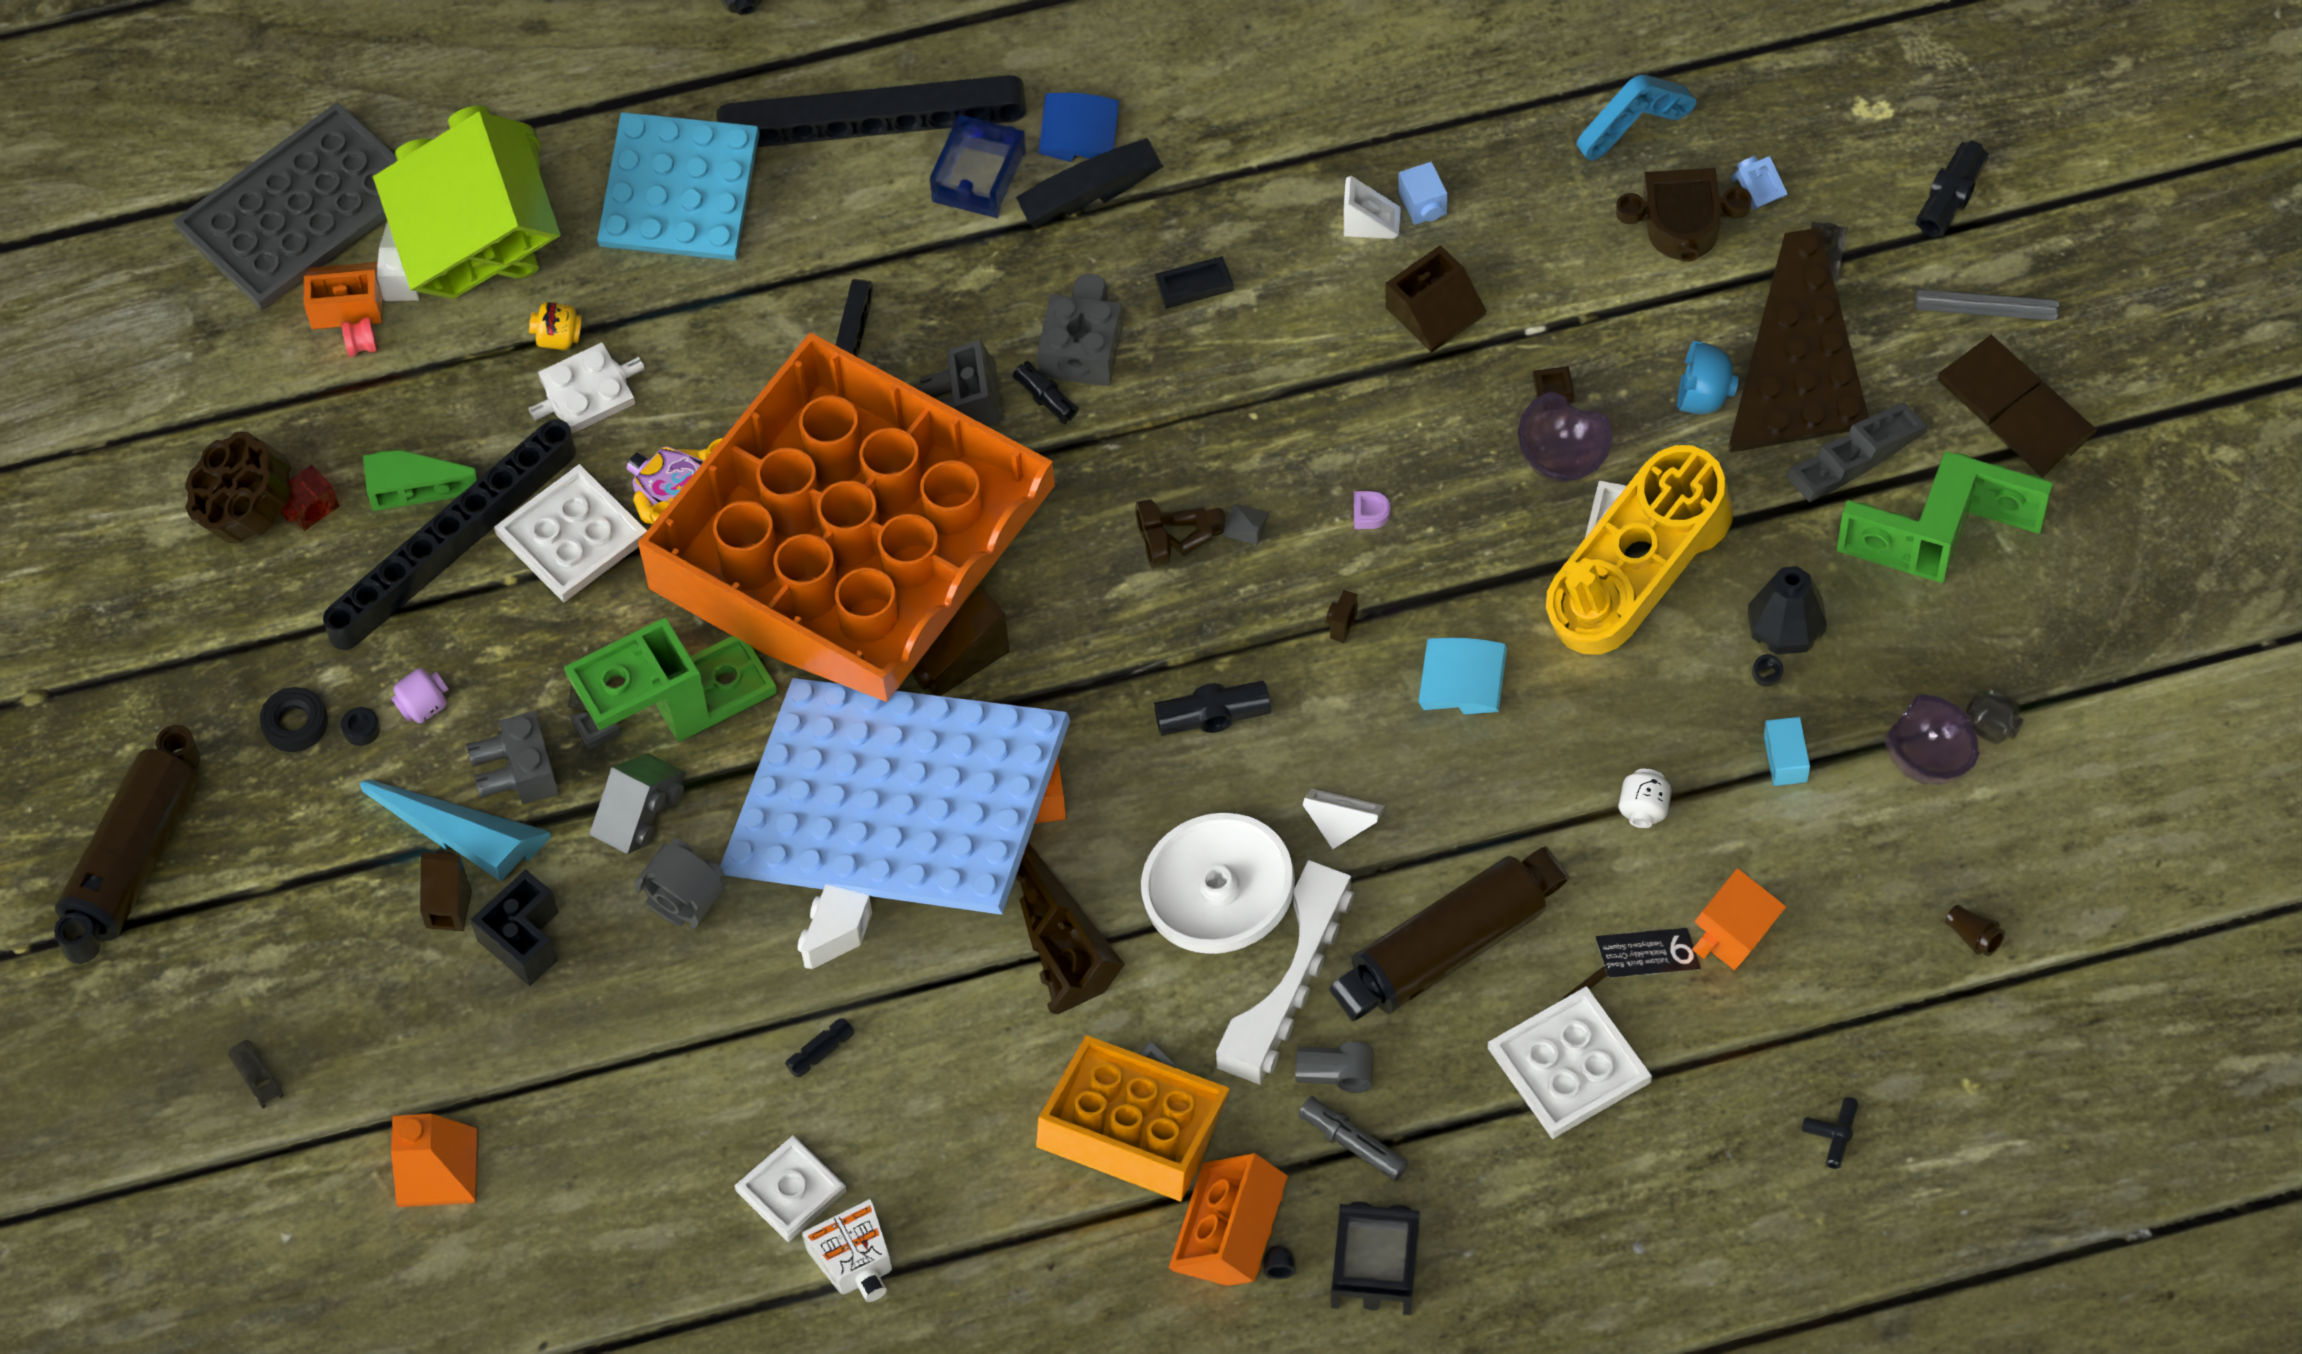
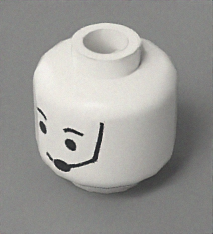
(1645, 798)

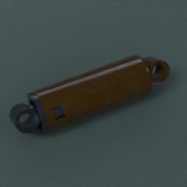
(127, 844)
(1449, 934)

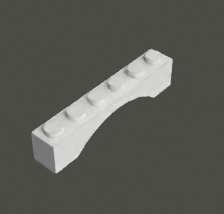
(1254, 1036)

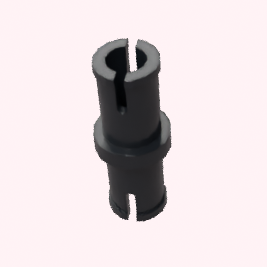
(1045, 392)

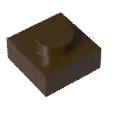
(1342, 615)

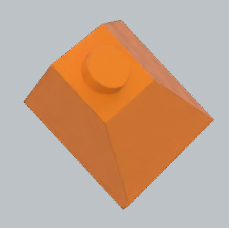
(433, 1160)

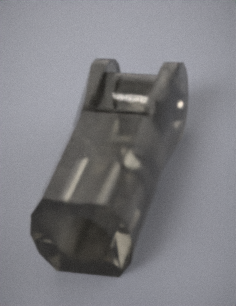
(254, 1072)

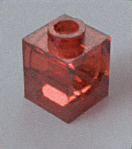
(309, 499)

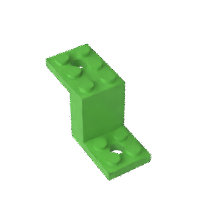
(1958, 489)
(665, 675)

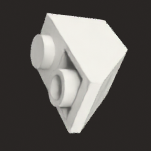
(836, 925)

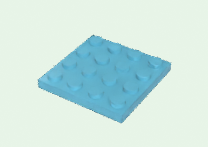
(678, 186)

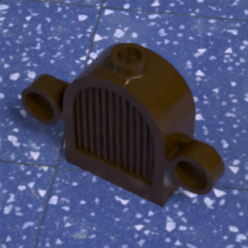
(1683, 210)

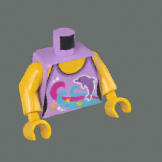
(663, 477)

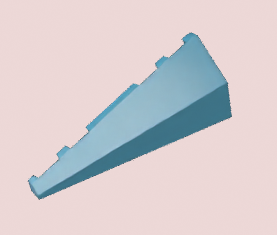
(480, 837)

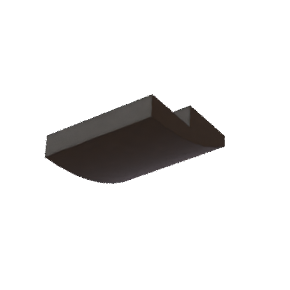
(2042, 429)

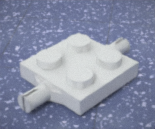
(586, 388)

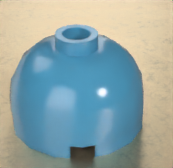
(1706, 379)

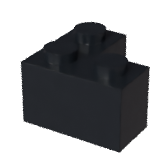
(512, 927)

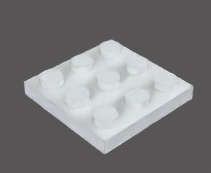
(571, 533)
(1569, 1062)

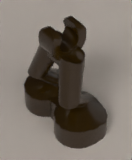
(1159, 541)

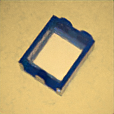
(977, 166)

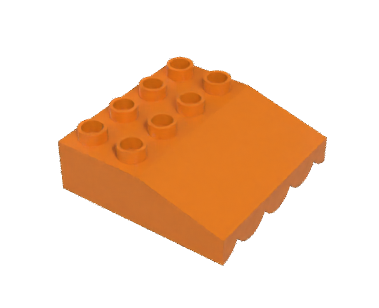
(843, 520)

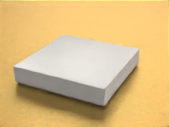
(790, 1188)

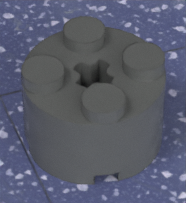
(680, 884)

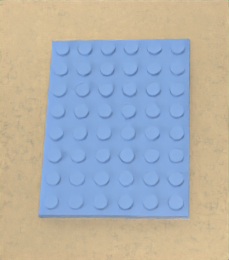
(896, 795)

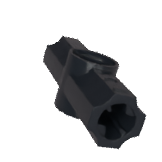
(1952, 189)
(1212, 708)

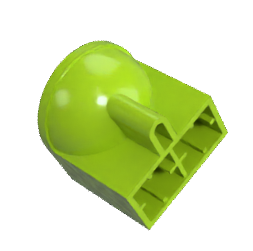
(467, 203)

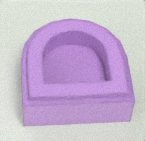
(1370, 510)

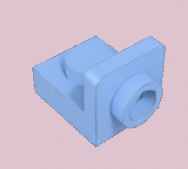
(1760, 180)

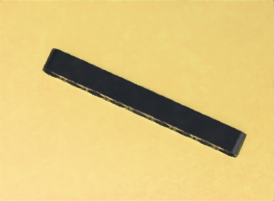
(878, 110)
(444, 548)

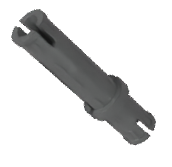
(1353, 1138)

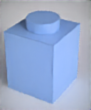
(1422, 193)

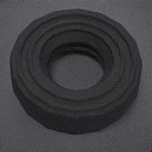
(293, 699)

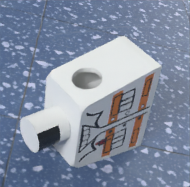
(851, 1251)

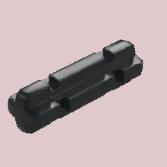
(819, 1047)

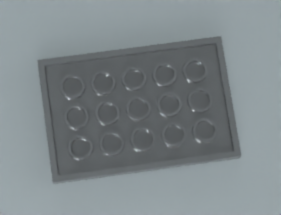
(292, 206)

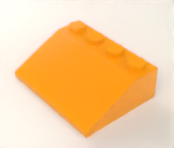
(1131, 1117)

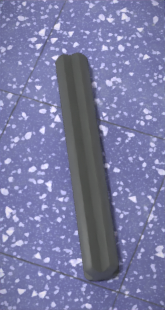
(1986, 304)

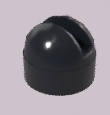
(1764, 664)
(1279, 1263)

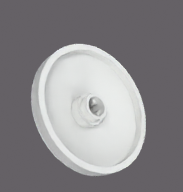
(1218, 883)

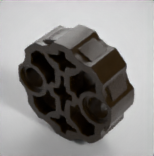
(238, 487)

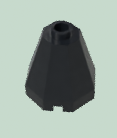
(1788, 612)

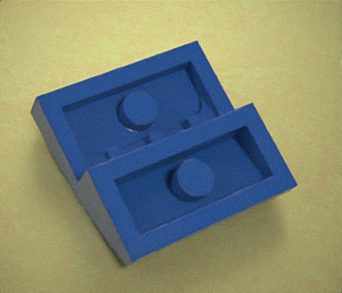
(1077, 125)

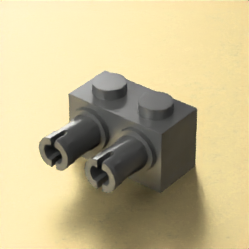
(971, 381)
(529, 763)

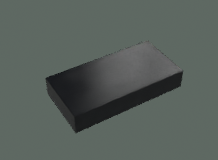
(1194, 282)

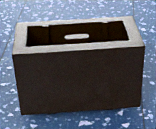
(1434, 299)

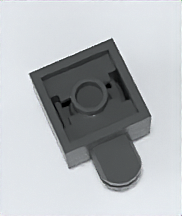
(1081, 334)

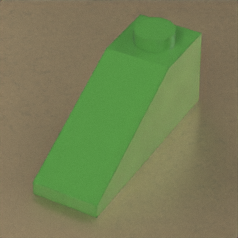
(410, 479)

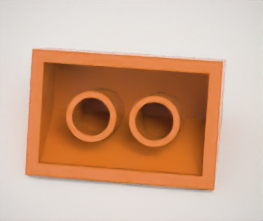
(1229, 1220)

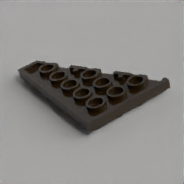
(1802, 361)

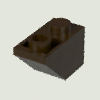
(444, 891)

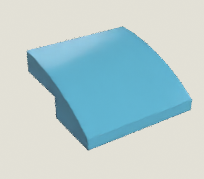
(1463, 675)

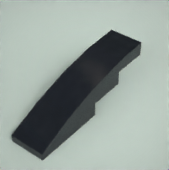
(1085, 182)

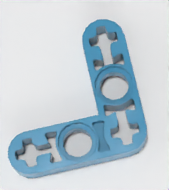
(1637, 96)

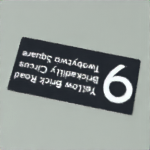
(1647, 952)

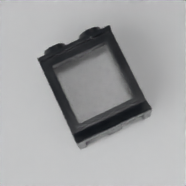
(1375, 1255)

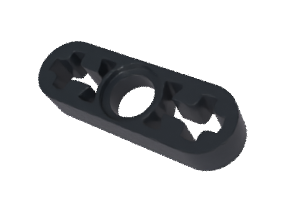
(855, 316)

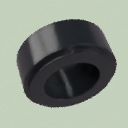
(360, 726)

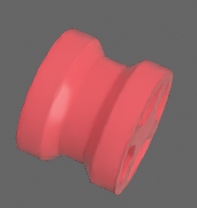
(359, 337)

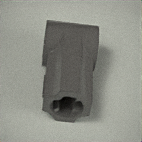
(1346, 1066)

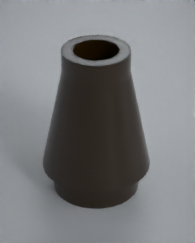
(1977, 931)

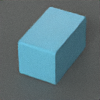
(1786, 751)

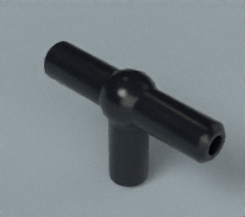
(1839, 1133)

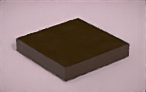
(1988, 379)

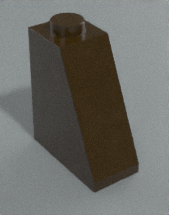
(965, 646)

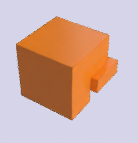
(1736, 919)

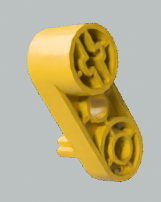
(1672, 503)

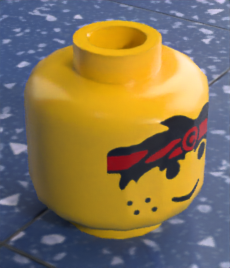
(555, 326)

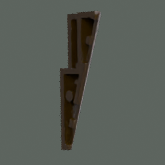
(1072, 951)

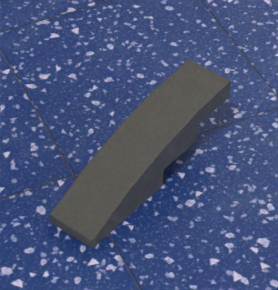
(1858, 452)

